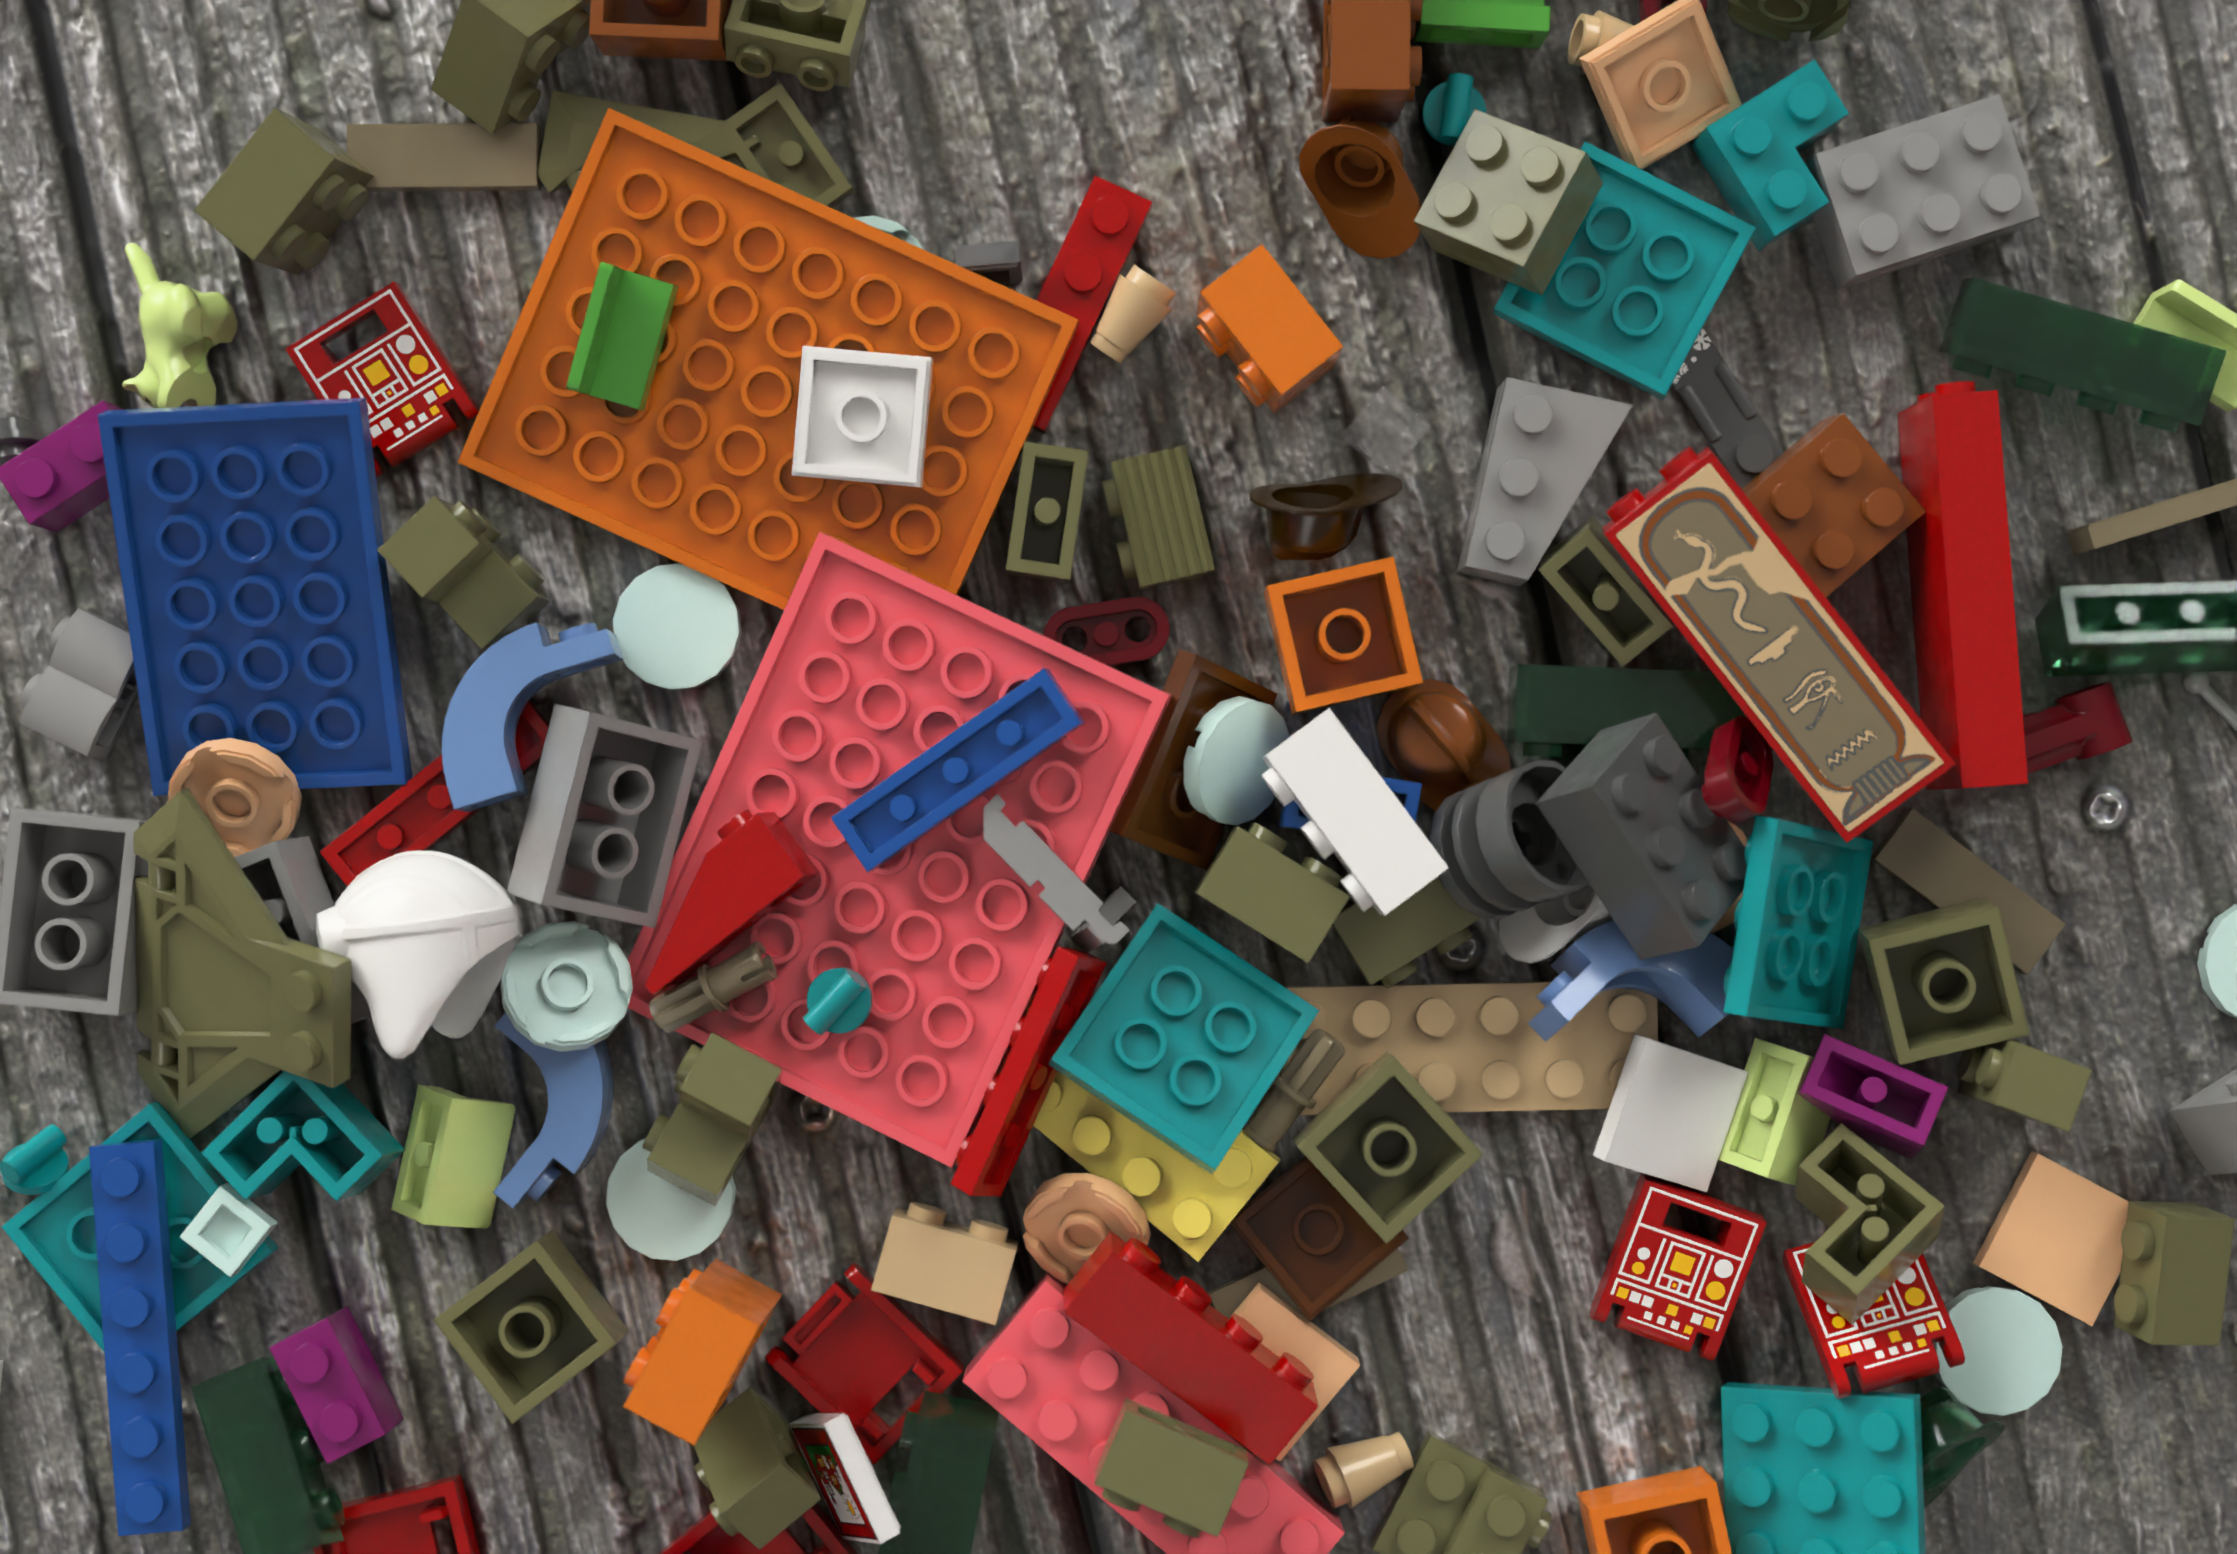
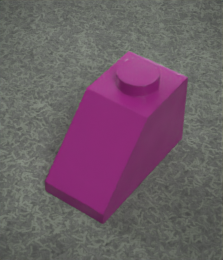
(1873, 1096)

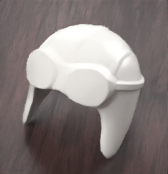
(423, 943)

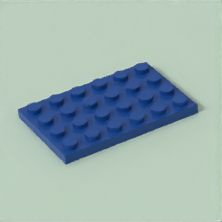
(258, 586)

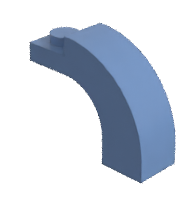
(487, 704)
(1604, 960)
(576, 1117)

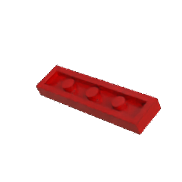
(1088, 272)
(421, 810)
(1021, 1087)

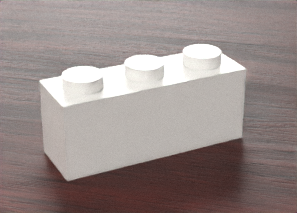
(1352, 814)

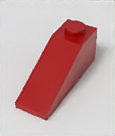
(733, 890)

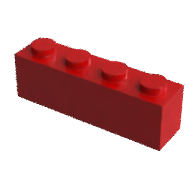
(1191, 1346)

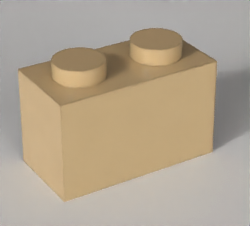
(945, 1262)

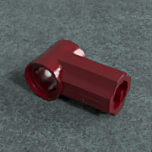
(2076, 727)

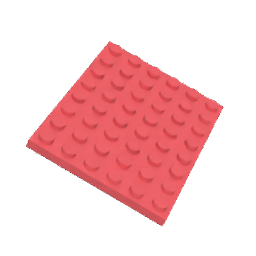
(945, 930)

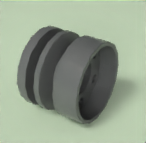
(1502, 845)

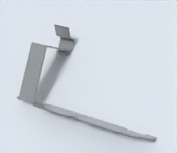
(1063, 889)

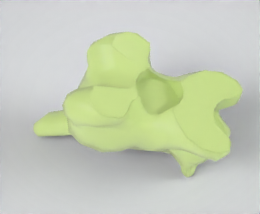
(177, 334)

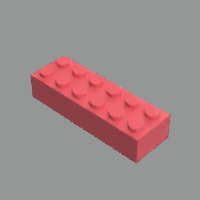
(1066, 1396)

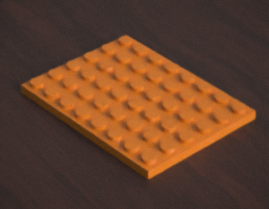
(714, 449)

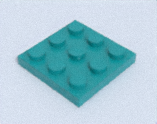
(1634, 277)
(1797, 924)
(1184, 1038)
(60, 1235)
(1822, 1471)

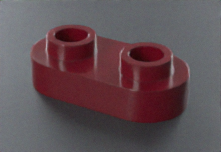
(1105, 629)
(1737, 771)

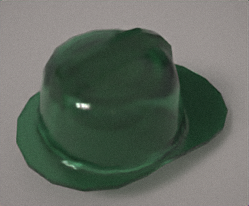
(1949, 1439)

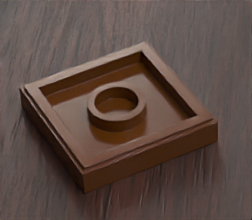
(1311, 1238)

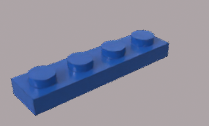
(958, 770)

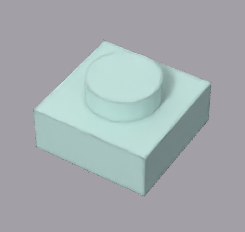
(228, 1230)

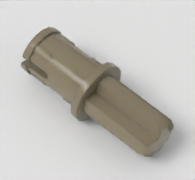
(712, 988)
(1294, 1089)

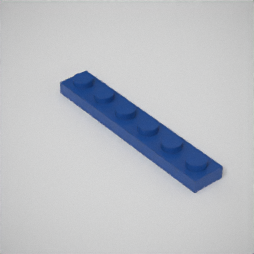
(140, 1337)

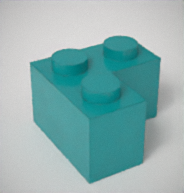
(1757, 157)
(307, 1126)

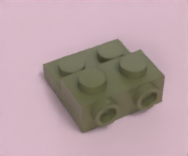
(797, 37)
(1460, 1507)

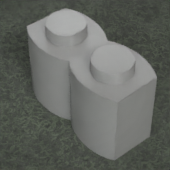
(85, 688)

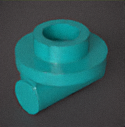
(1450, 108)
(838, 1001)
(37, 1163)

